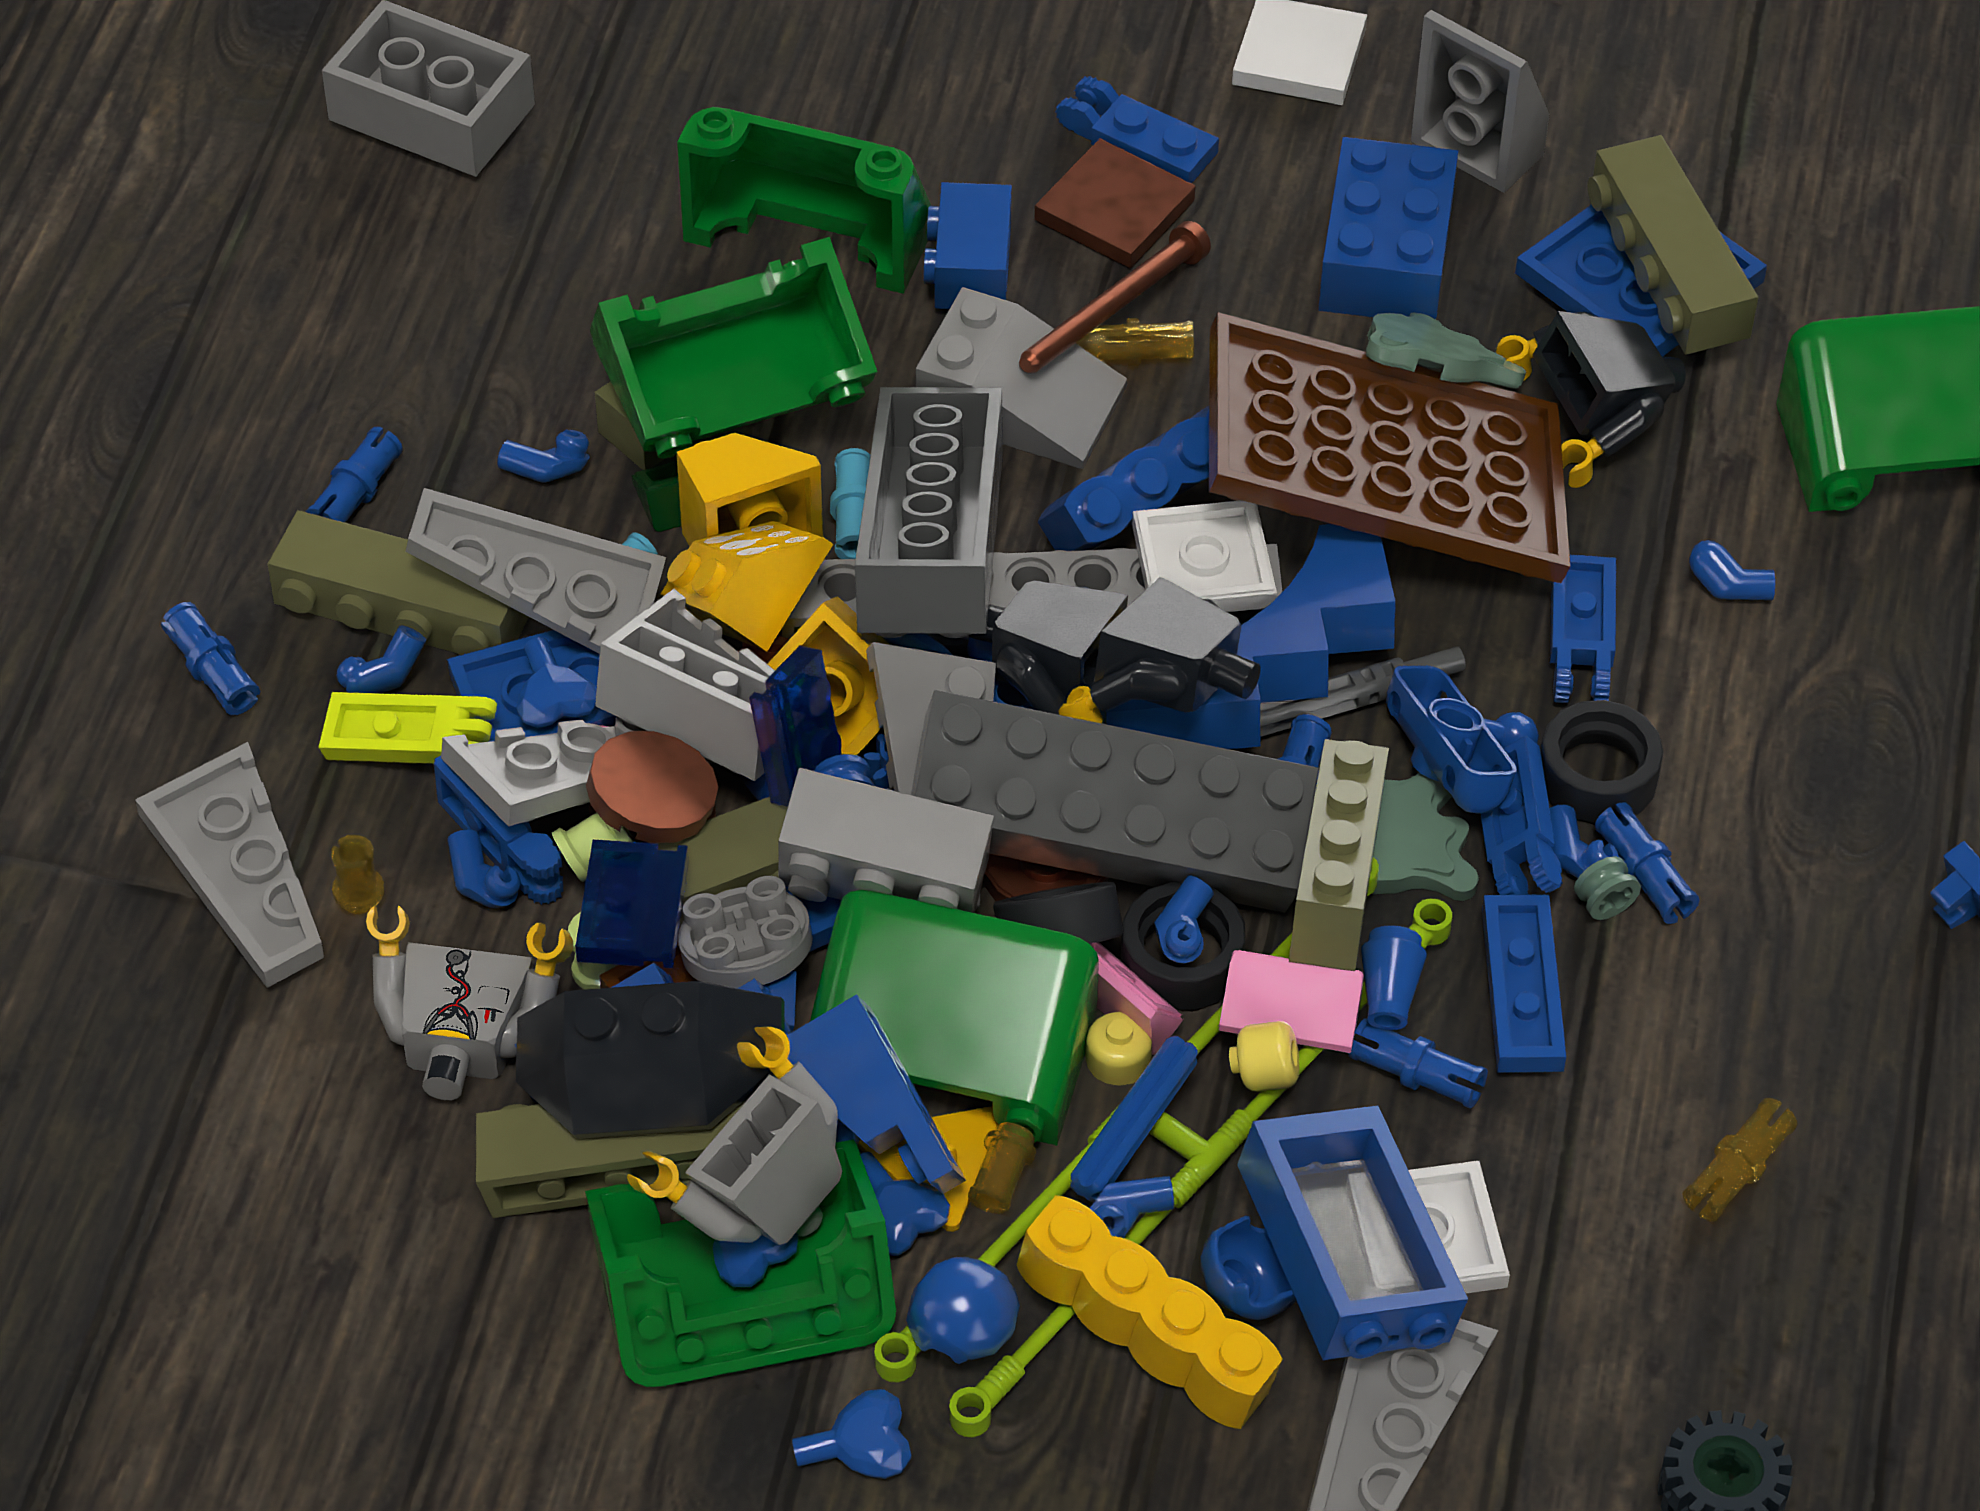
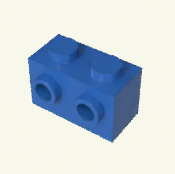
(971, 240)

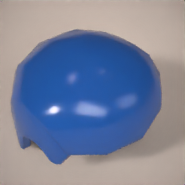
(1245, 1271)
(963, 1309)

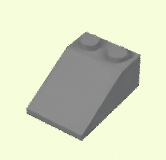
(1477, 103)
(1045, 412)

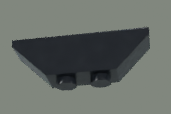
(643, 1056)

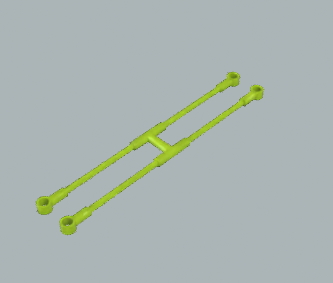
(1204, 1160)

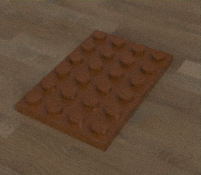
(1386, 449)

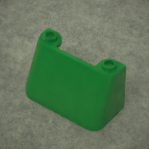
(756, 165)
(735, 351)
(1880, 400)
(969, 1001)
(688, 1324)

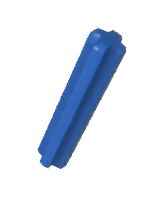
(1134, 1118)

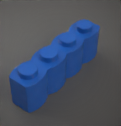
(1135, 483)

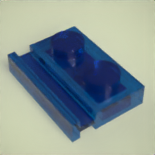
(794, 721)
(631, 904)

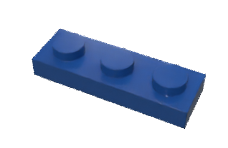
(1523, 983)

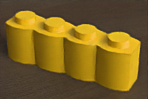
(1163, 1320)

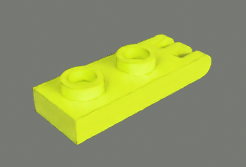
(401, 725)

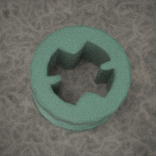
(1607, 888)

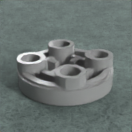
(744, 934)

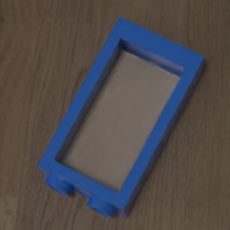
(1351, 1233)

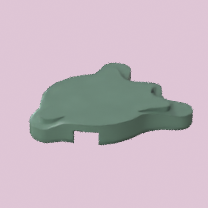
(1424, 341)
(1418, 844)

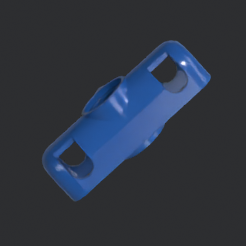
(1454, 738)

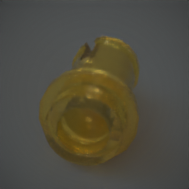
(356, 881)
(1007, 1153)

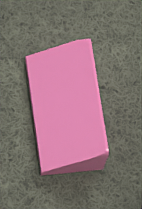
(1126, 993)
(1312, 999)

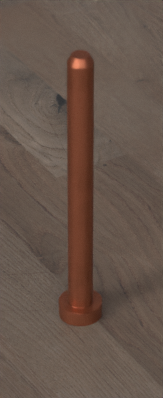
(1186, 244)

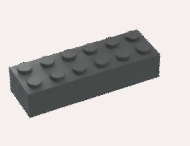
(930, 512)
(1120, 799)

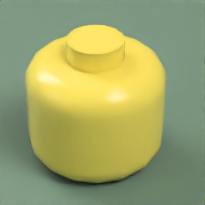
(1117, 1049)
(1266, 1056)

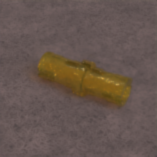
(1159, 339)
(1740, 1159)

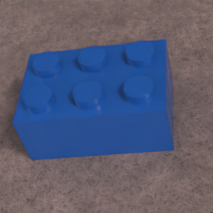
(1388, 229)

